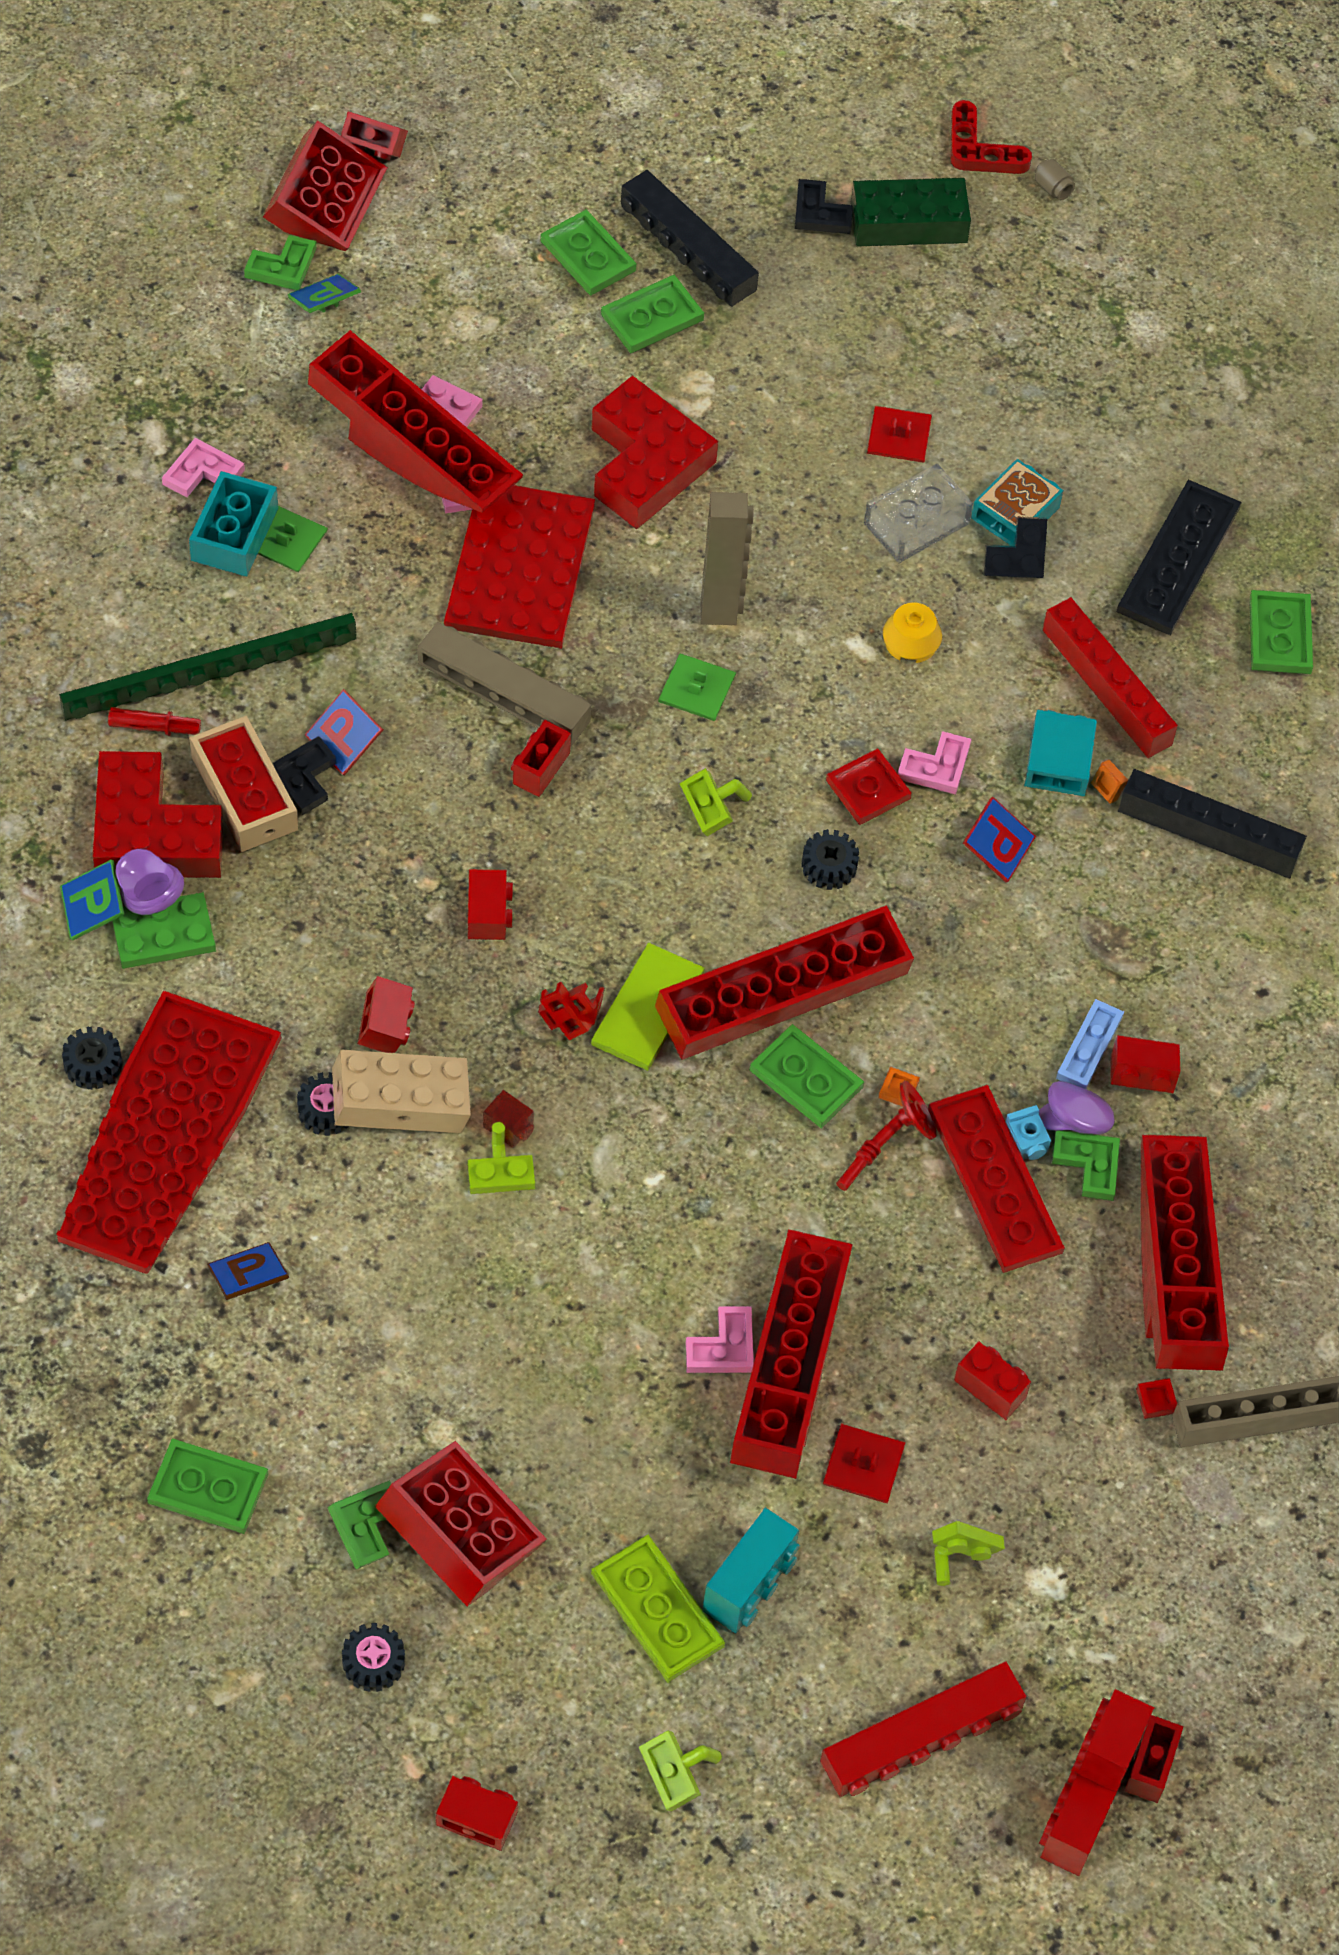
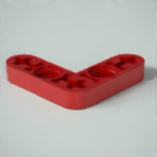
(971, 148)

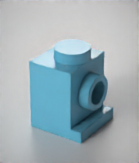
(1025, 1122)

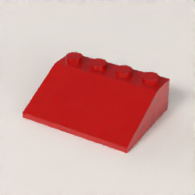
(325, 189)
(460, 1522)

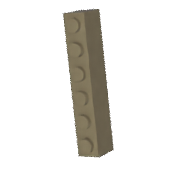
(726, 558)
(502, 681)
(1257, 1412)

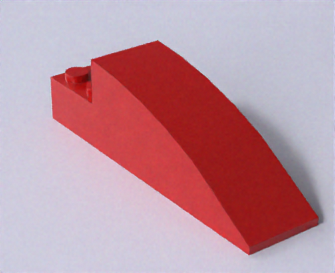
(407, 427)
(1181, 1255)
(791, 1354)

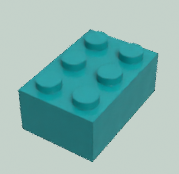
(233, 523)
(751, 1571)

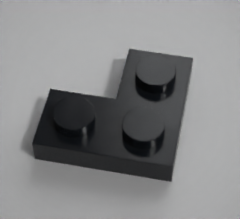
(815, 214)
(1024, 558)
(299, 770)

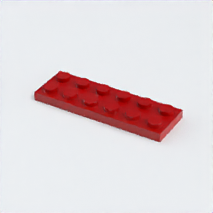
(996, 1178)

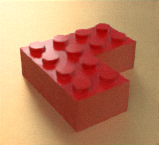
(657, 447)
(133, 817)
(1094, 1781)

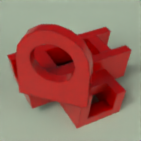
(570, 1015)

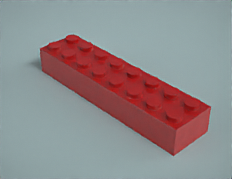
(783, 982)

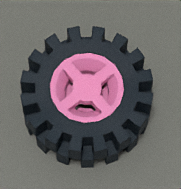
(310, 1103)
(372, 1645)

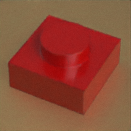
(1156, 1398)

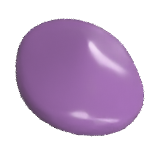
(148, 882)
(1076, 1110)

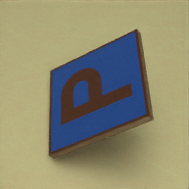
(248, 1271)

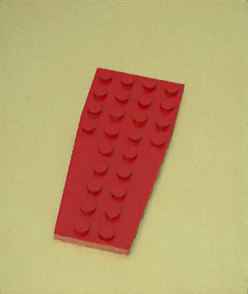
(165, 1128)

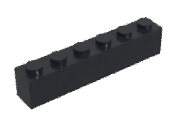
(689, 238)
(1212, 823)

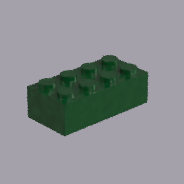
(910, 212)

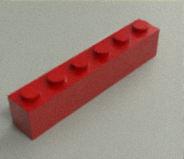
(1109, 677)
(923, 1729)

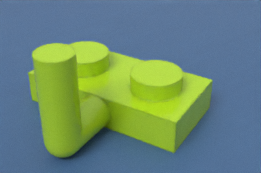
(708, 801)
(500, 1172)
(963, 1539)
(671, 1768)

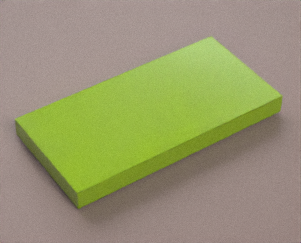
(632, 1024)
(658, 1608)

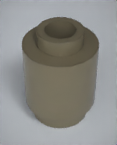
(1054, 179)

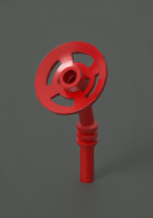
(912, 1113)

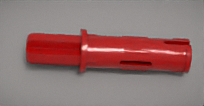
(153, 721)

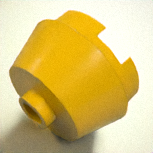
(912, 633)

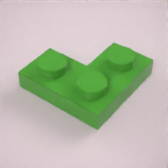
(283, 270)
(1093, 1153)
(356, 1523)

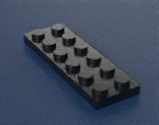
(1179, 557)

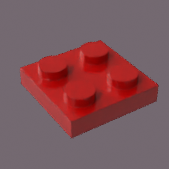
(868, 786)

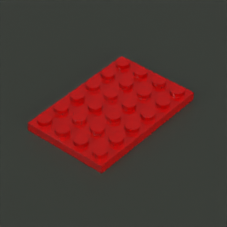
(521, 566)

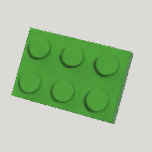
(588, 252)
(652, 313)
(1281, 632)
(166, 935)
(806, 1076)
(208, 1486)

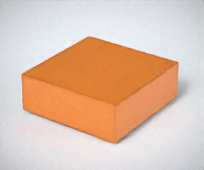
(1109, 781)
(891, 1087)

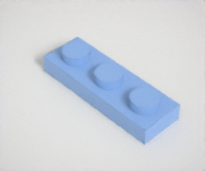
(1090, 1044)

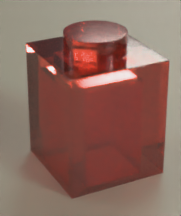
(513, 1114)

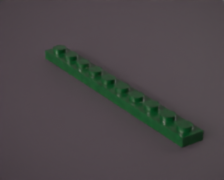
(208, 666)

